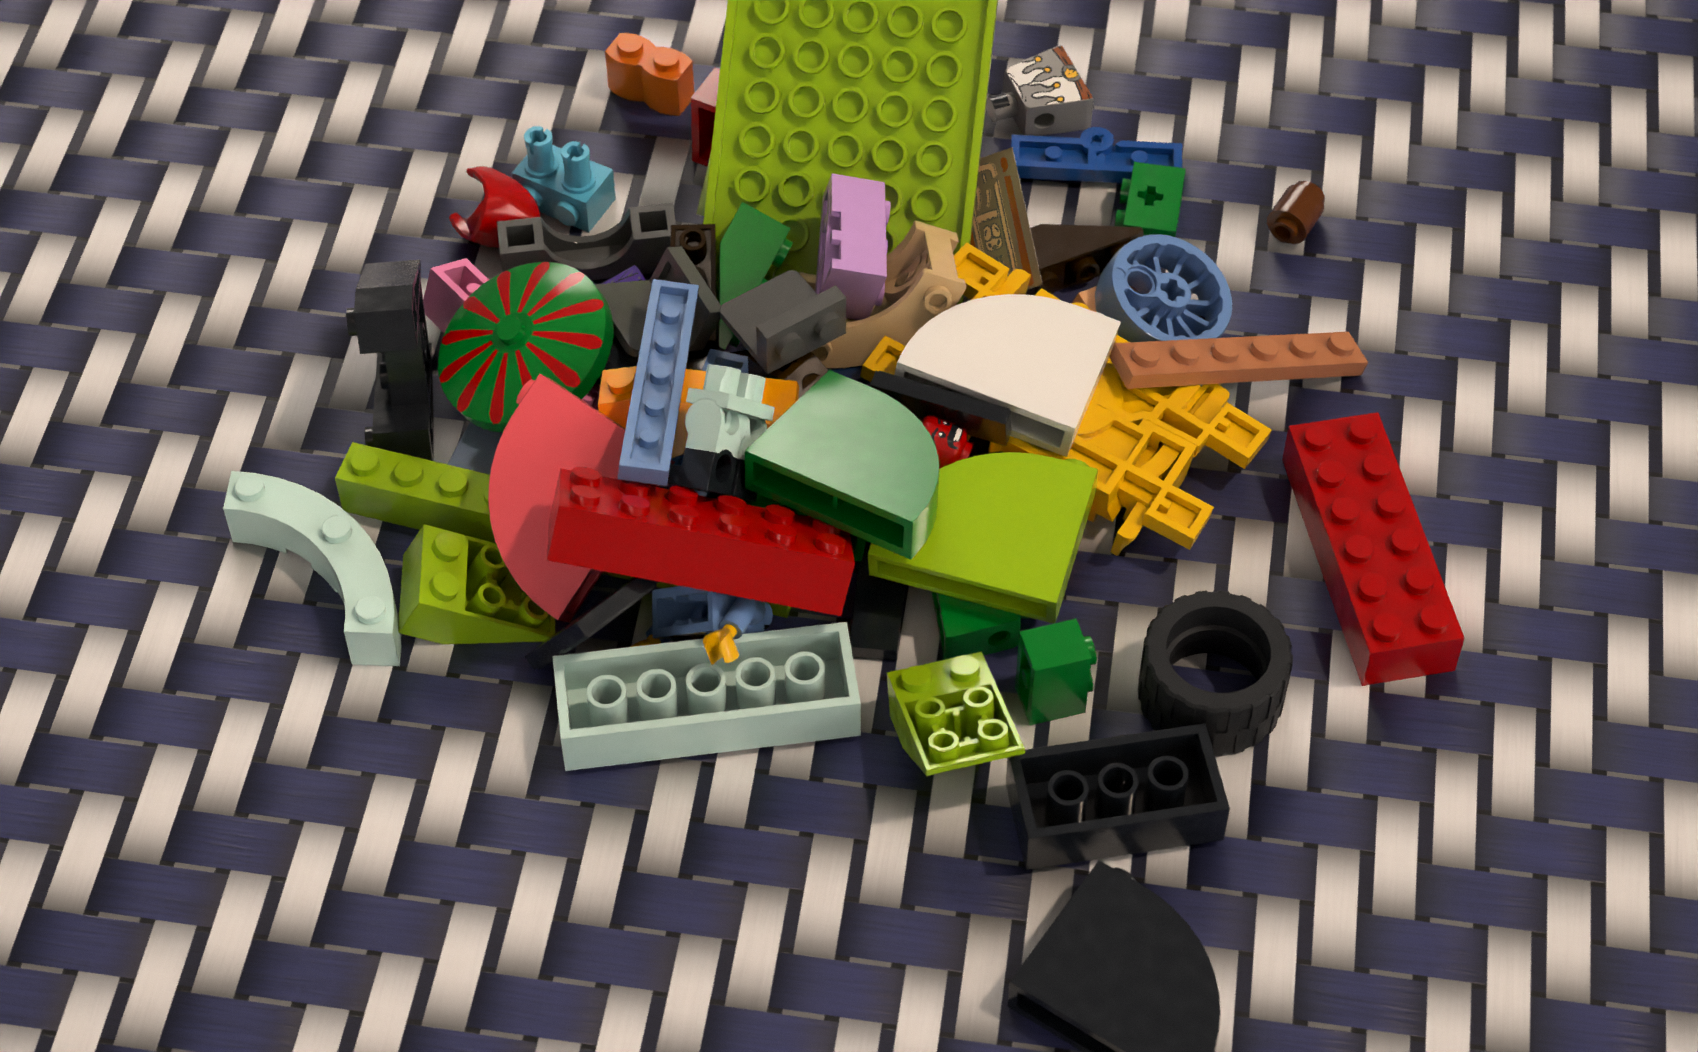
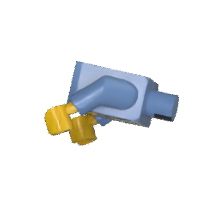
(705, 615)

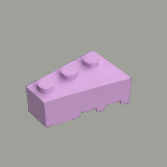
(854, 242)

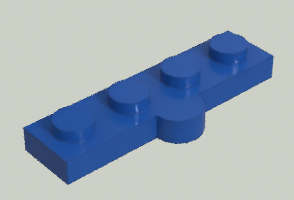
(1088, 157)

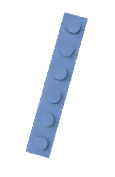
(658, 383)

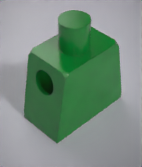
(974, 627)

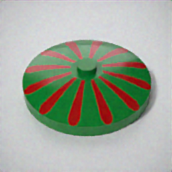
(523, 326)

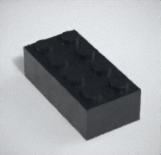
(1116, 796)

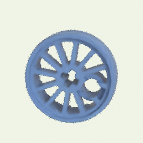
(1163, 300)

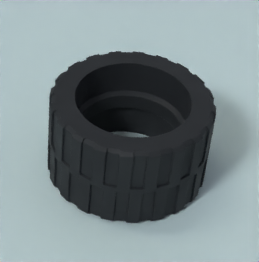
(1226, 627)

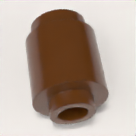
(1296, 212)

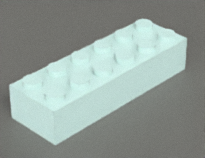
(676, 704)

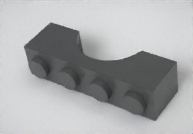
(635, 240)

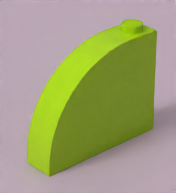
(1001, 533)

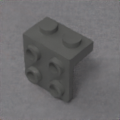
(630, 302)
(785, 319)

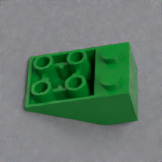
(745, 256)

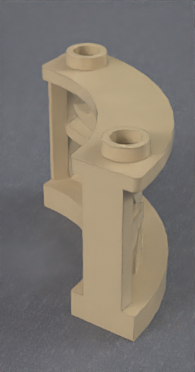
(917, 288)

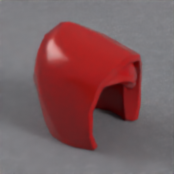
(502, 201)

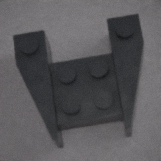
(393, 324)

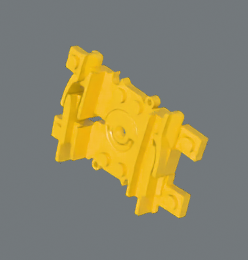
(1132, 436)

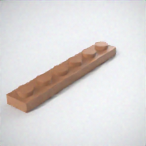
(1237, 359)

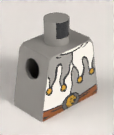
(1043, 95)

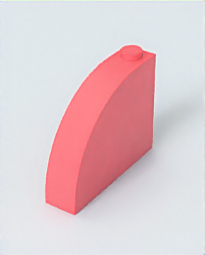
(543, 435)

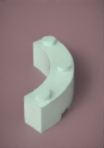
(297, 519)

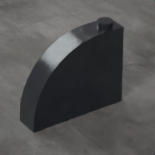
(1120, 973)

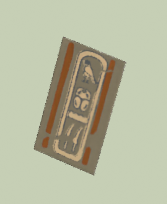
(1001, 217)

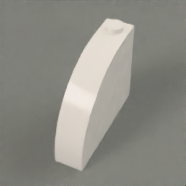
(1020, 355)

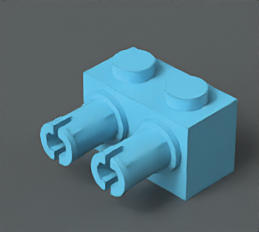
(565, 180)

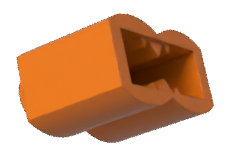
(649, 74)

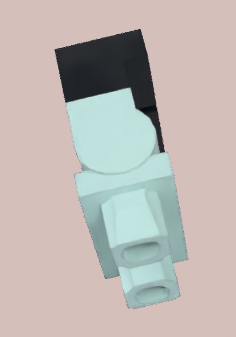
(719, 429)

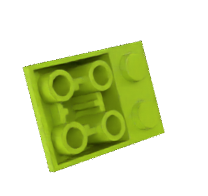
(464, 594)
(951, 714)

